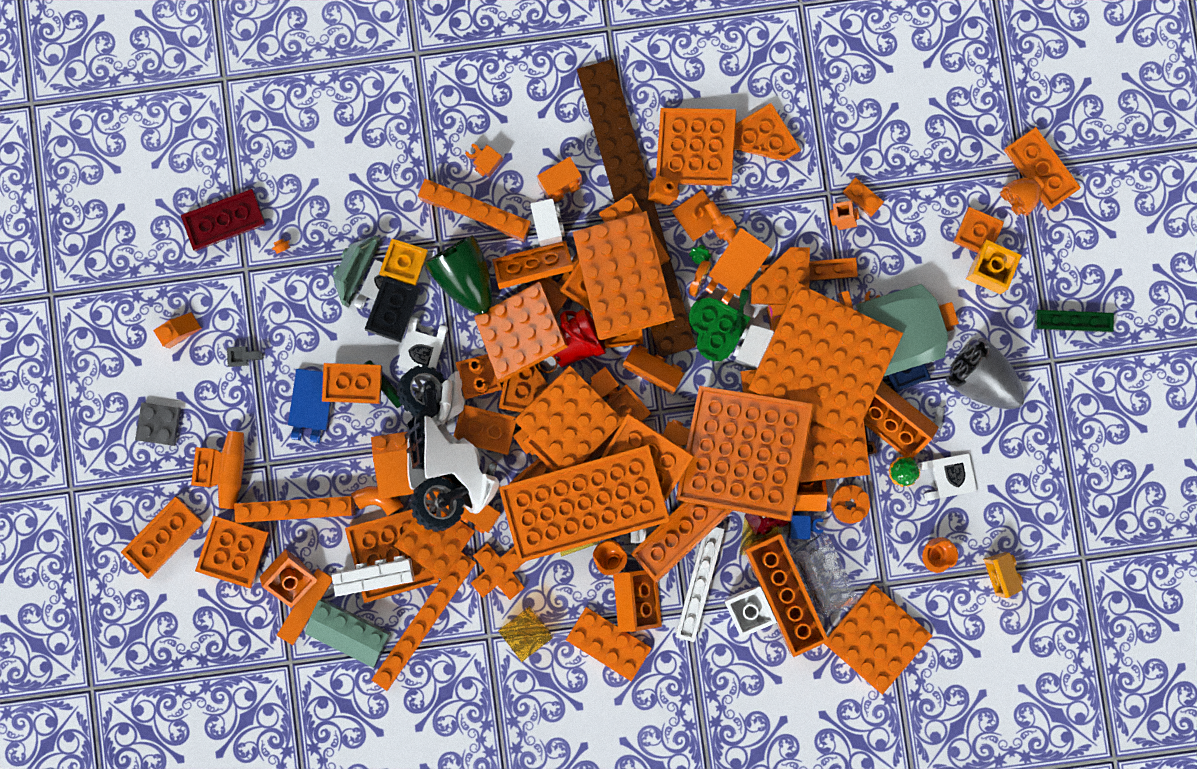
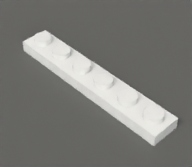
(699, 585)

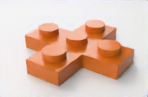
(497, 572)

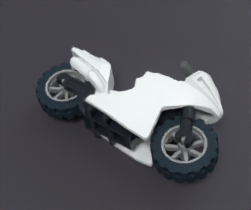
(436, 457)

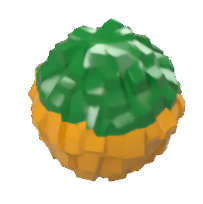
(904, 471)

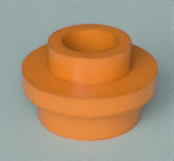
(281, 245)

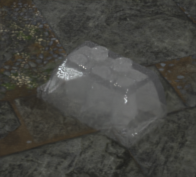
(823, 575)

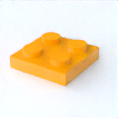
(403, 262)

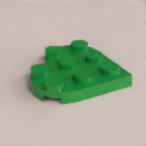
(713, 324)

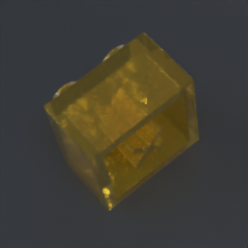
(525, 633)

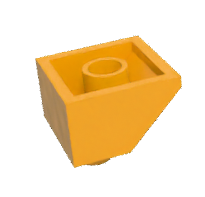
(993, 267)
(1004, 574)

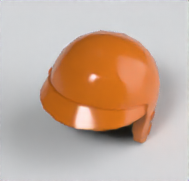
(939, 555)
(609, 557)

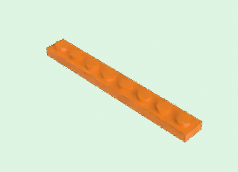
(423, 621)

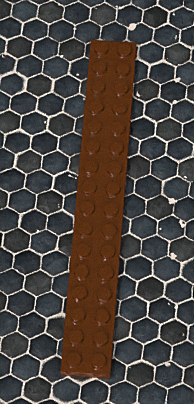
(628, 176)

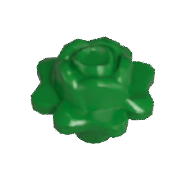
(700, 254)

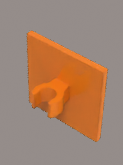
(694, 216)

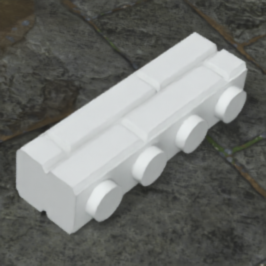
(373, 577)

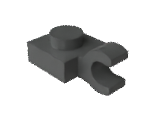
(240, 356)

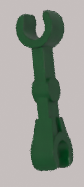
(742, 301)

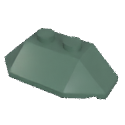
(354, 267)

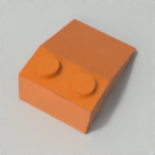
(391, 464)

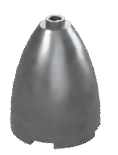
(990, 381)

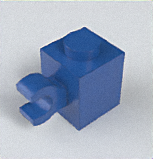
(801, 526)

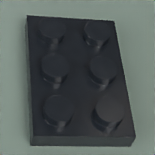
(392, 309)

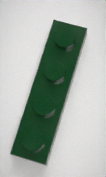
(1074, 321)

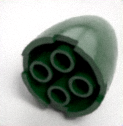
(463, 275)

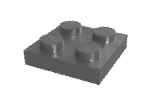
(158, 424)

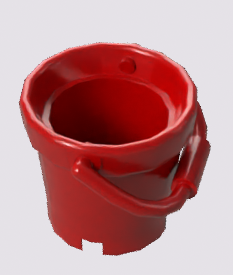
(580, 338)

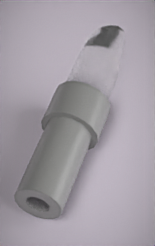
(938, 421)

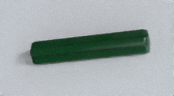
(388, 389)

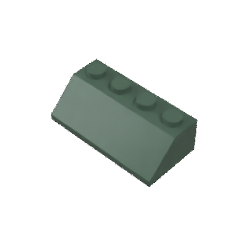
(347, 632)

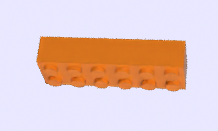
(785, 594)

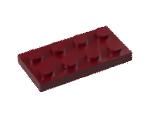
(223, 220)

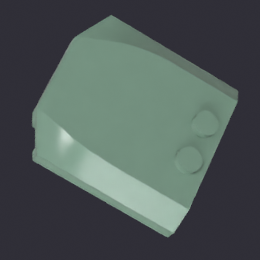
(918, 317)

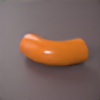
(370, 496)

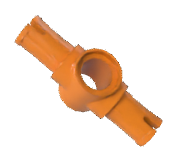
(722, 225)

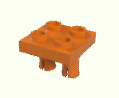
(477, 377)

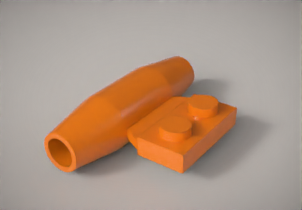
(221, 469)

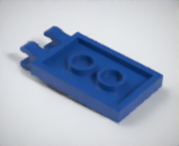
(307, 405)

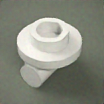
(638, 536)

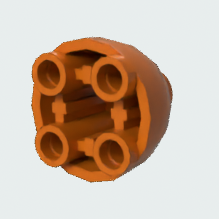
(1023, 194)

